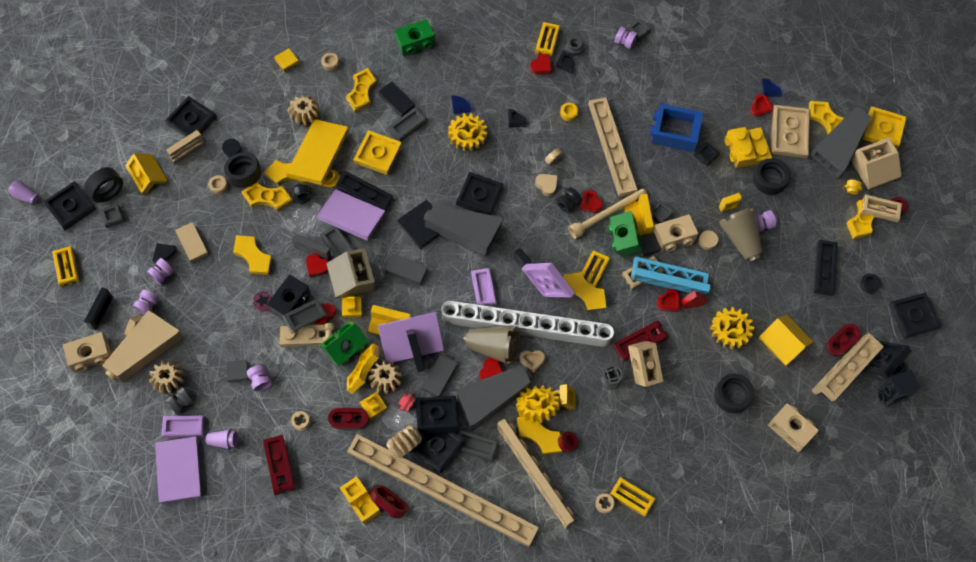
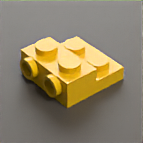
(747, 146)

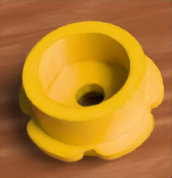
(853, 186)

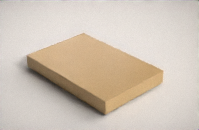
(790, 131)

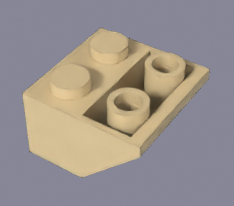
(877, 163)

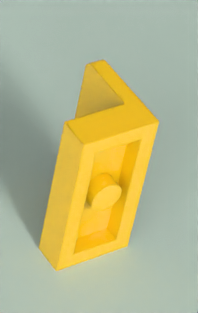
(145, 171)
(643, 215)
(383, 315)

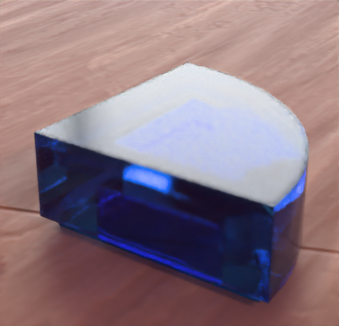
(770, 89)
(460, 105)

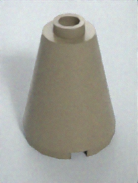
(744, 233)
(494, 342)

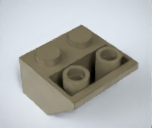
(351, 274)

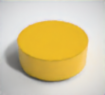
(569, 111)

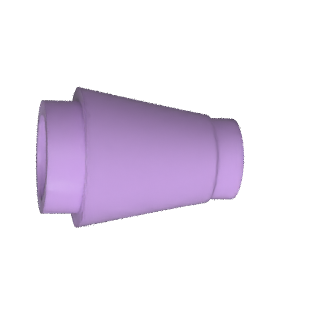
(22, 192)
(224, 439)

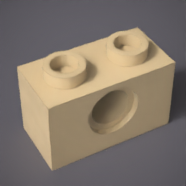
(682, 226)
(76, 351)
(645, 363)
(793, 437)

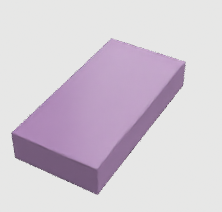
(483, 287)
(183, 426)

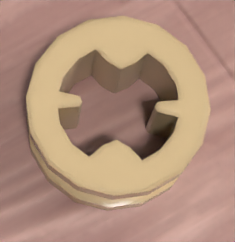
(298, 415)
(610, 501)

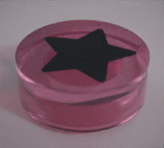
(260, 301)

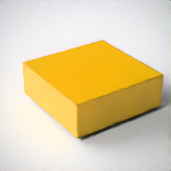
(286, 60)
(730, 202)

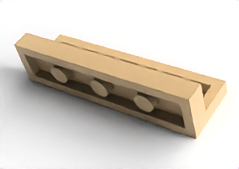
(848, 367)

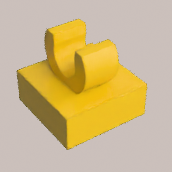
(352, 307)
(567, 397)
(373, 405)

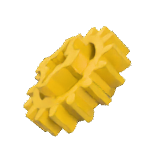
(467, 132)
(728, 320)
(538, 404)

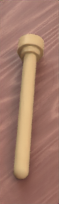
(577, 229)

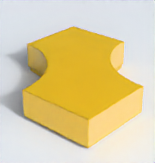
(358, 97)
(824, 115)
(278, 172)
(274, 197)
(861, 224)
(246, 248)
(593, 297)
(359, 374)
(542, 437)

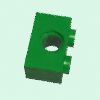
(414, 37)
(631, 242)
(333, 345)

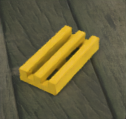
(544, 50)
(600, 256)
(69, 279)
(651, 499)

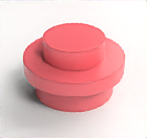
(406, 401)

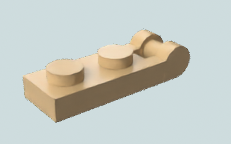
(306, 336)

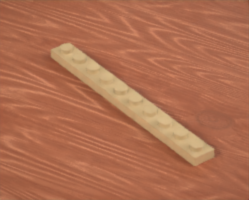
(443, 490)

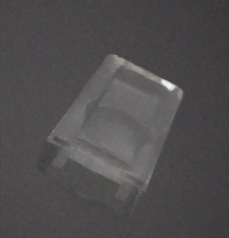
(305, 220)
(398, 419)

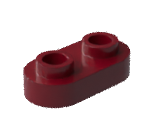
(842, 341)
(348, 418)
(388, 501)

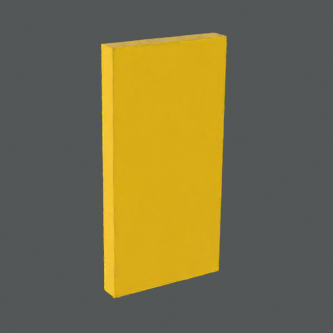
(317, 152)

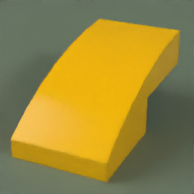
(360, 500)

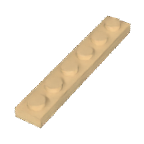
(612, 147)
(540, 479)

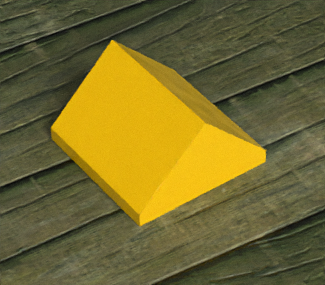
(785, 339)

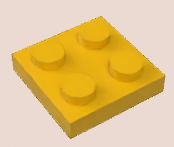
(883, 126)
(377, 152)

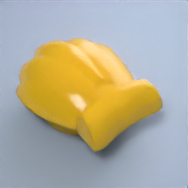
(331, 178)

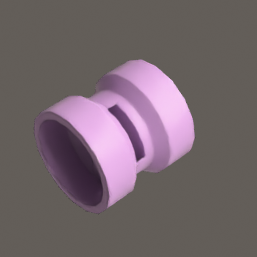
(625, 37)
(766, 220)
(160, 271)
(145, 302)
(259, 378)

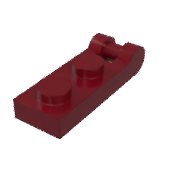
(641, 335)
(278, 464)

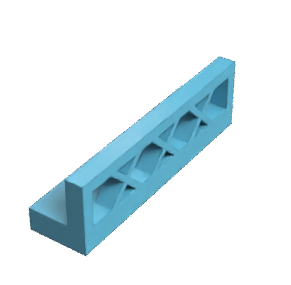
(668, 280)

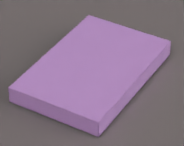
(351, 214)
(548, 280)
(395, 339)
(178, 470)

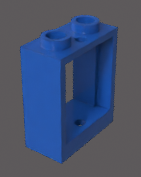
(673, 140)

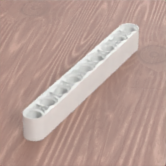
(535, 319)

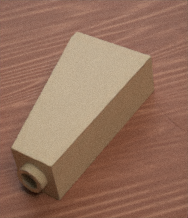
(141, 346)

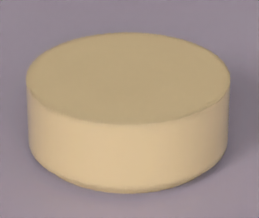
(330, 61)
(553, 157)
(218, 185)
(708, 240)

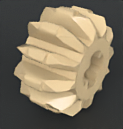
(303, 110)
(382, 383)
(163, 384)
(404, 441)

